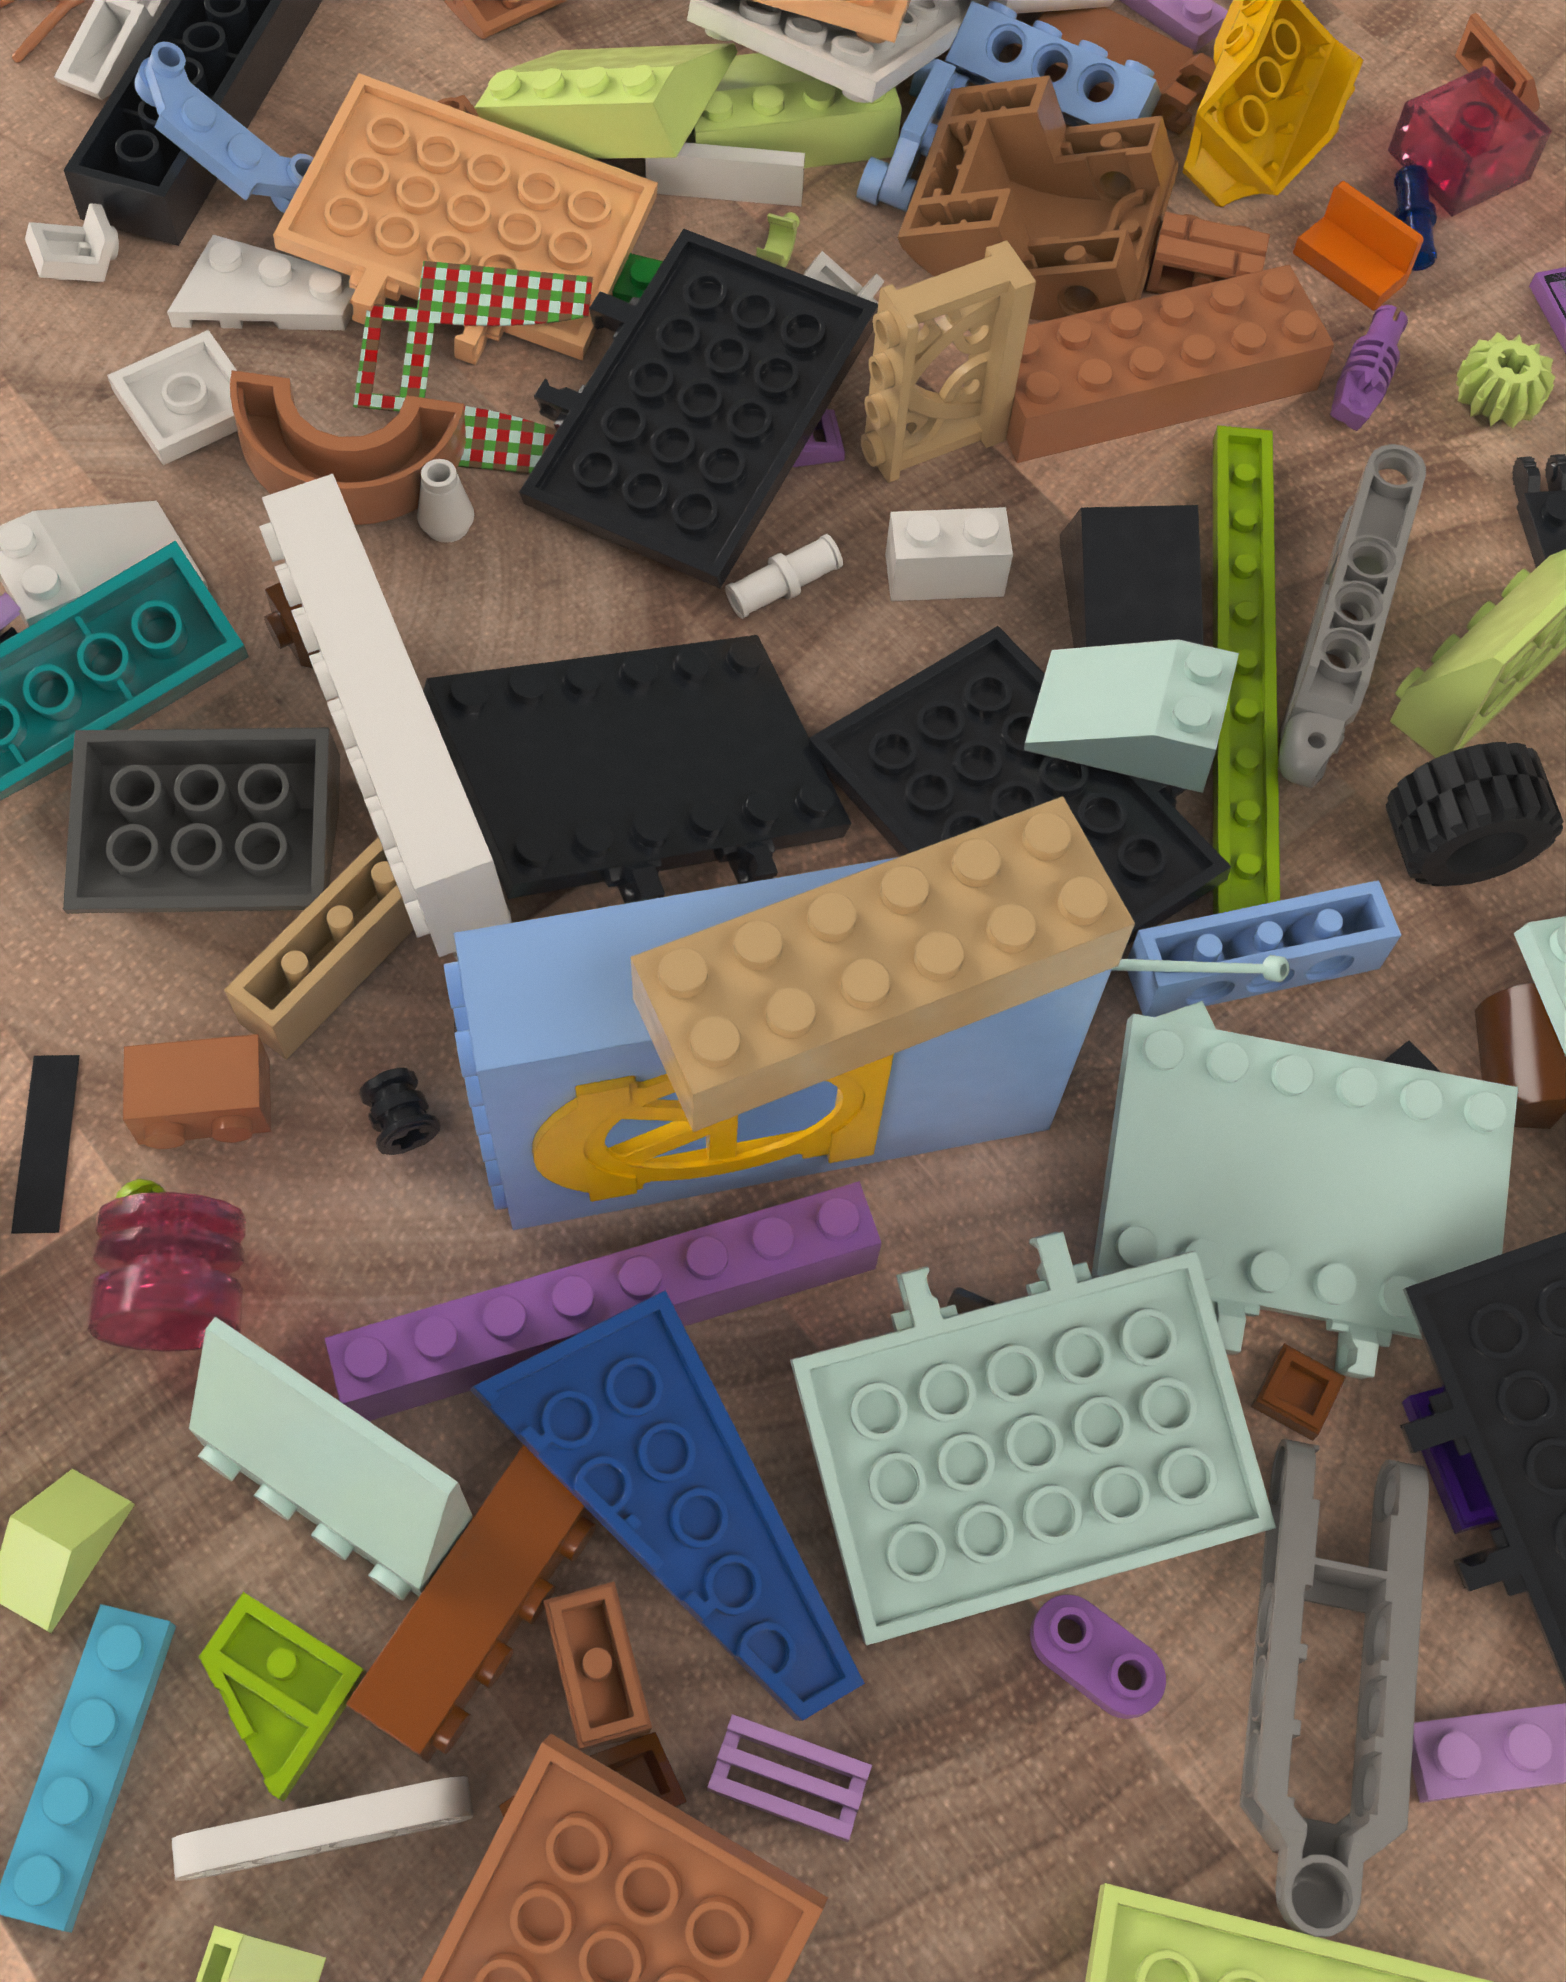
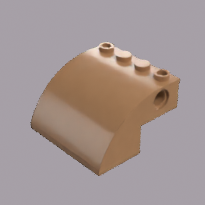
(1067, 199)

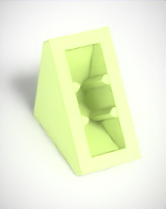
(56, 1545)

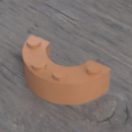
(373, 471)

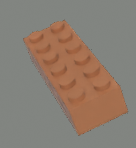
(1165, 362)

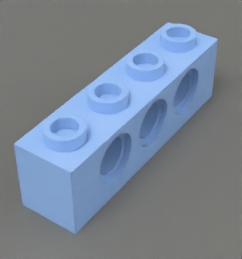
(992, 28)
(1317, 933)

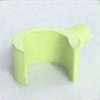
(780, 239)

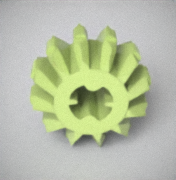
(1505, 380)

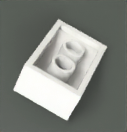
(69, 551)

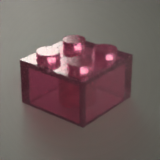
(1469, 139)

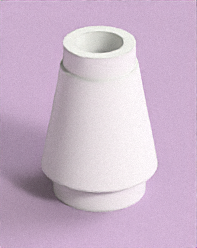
(443, 503)

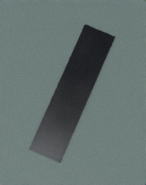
(45, 1144)

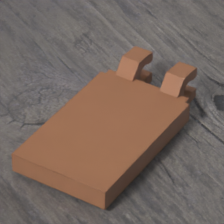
(1178, 71)

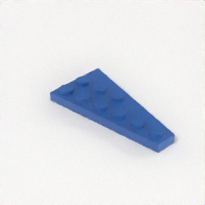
(659, 1463)

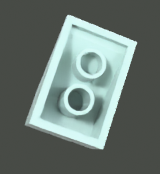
(1135, 709)

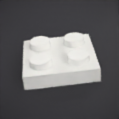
(179, 396)

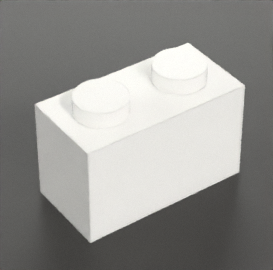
(948, 554)

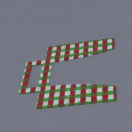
(474, 298)

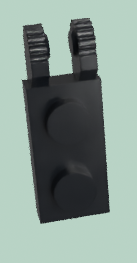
(1542, 512)

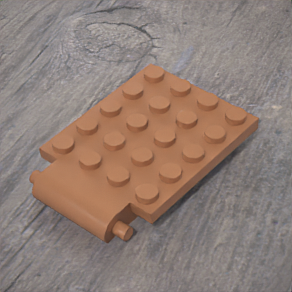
(618, 1889)

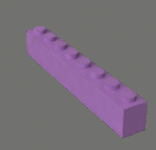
(702, 1270)

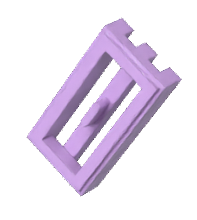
(800, 1749)

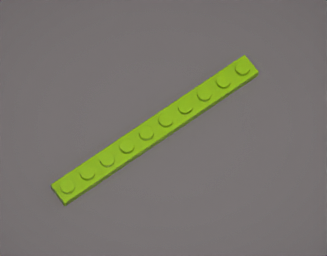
(1246, 624)

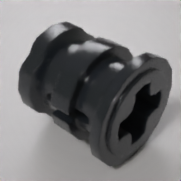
(398, 1111)

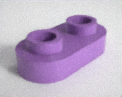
(1095, 1660)

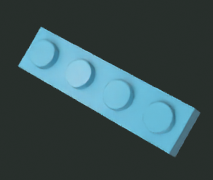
(84, 1768)

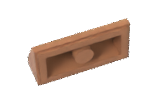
(1483, 48)
(597, 1666)

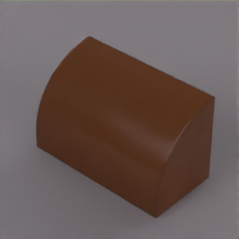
(1523, 1052)

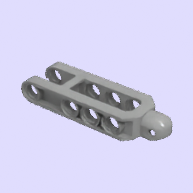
(1362, 581)
(1321, 1860)

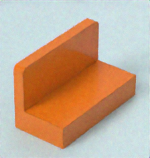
(1360, 247)

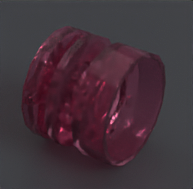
(165, 1270)

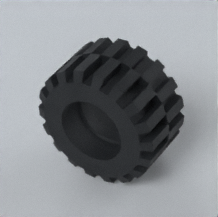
(1474, 814)

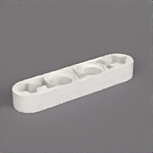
(321, 1828)

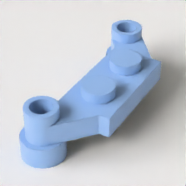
(214, 135)
(893, 181)

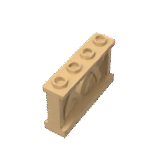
(992, 303)

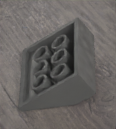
(201, 819)

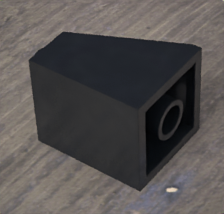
(1133, 575)

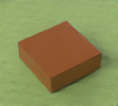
(1298, 1392)

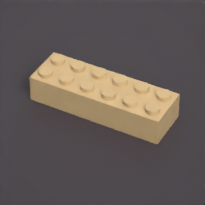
(878, 962)

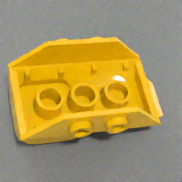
(1268, 101)

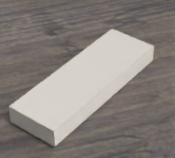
(730, 174)

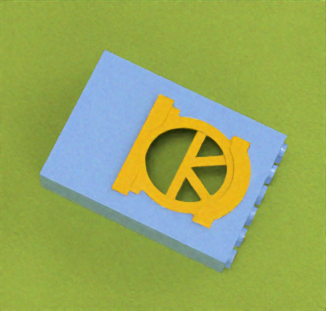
(590, 1125)

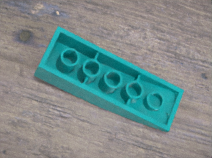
(108, 663)

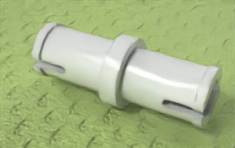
(784, 576)

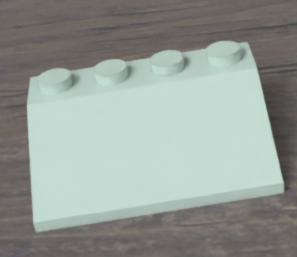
(324, 1463)

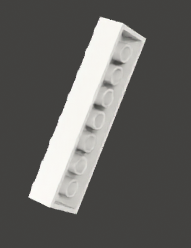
(383, 715)

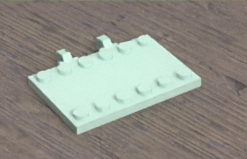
(1301, 1178)
(1029, 1440)

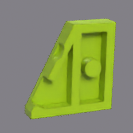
(278, 1688)

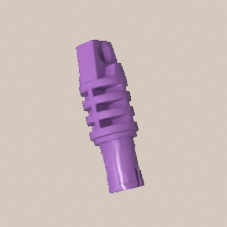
(1369, 369)

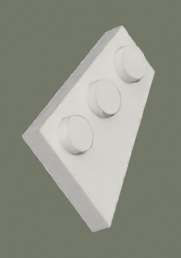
(255, 284)

